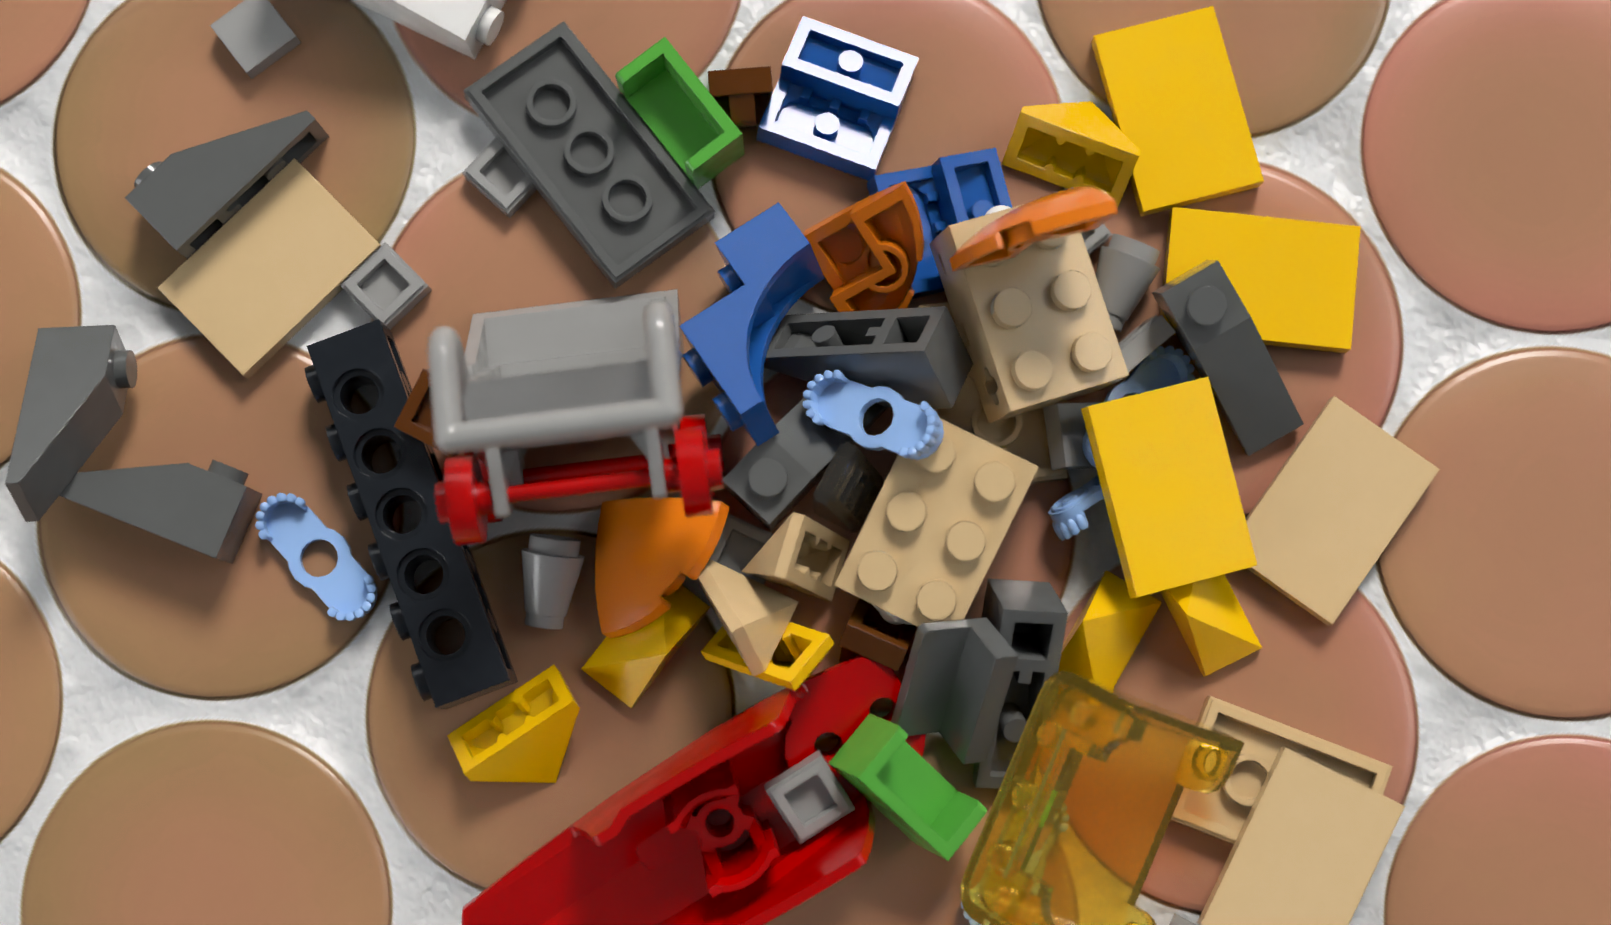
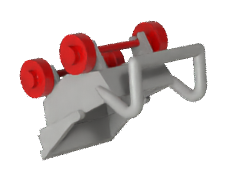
(561, 380)

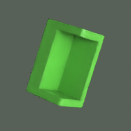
(681, 112)
(907, 787)

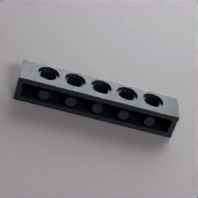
(482, 663)

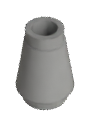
(1124, 275)
(549, 578)

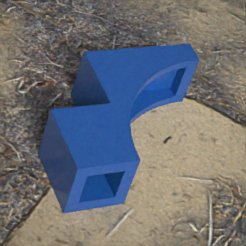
(765, 276)

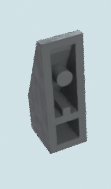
(209, 183)
(900, 349)
(1231, 353)
(67, 409)
(787, 466)
(175, 502)
(1034, 626)

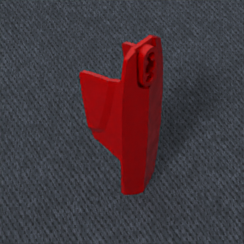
(699, 829)

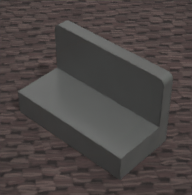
(956, 685)

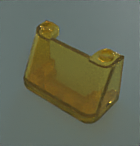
(1088, 806)

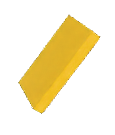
(1180, 107)
(1287, 272)
(1169, 487)

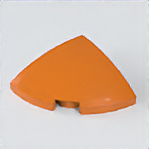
(1039, 220)
(871, 251)
(645, 554)

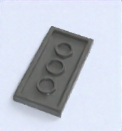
(589, 154)

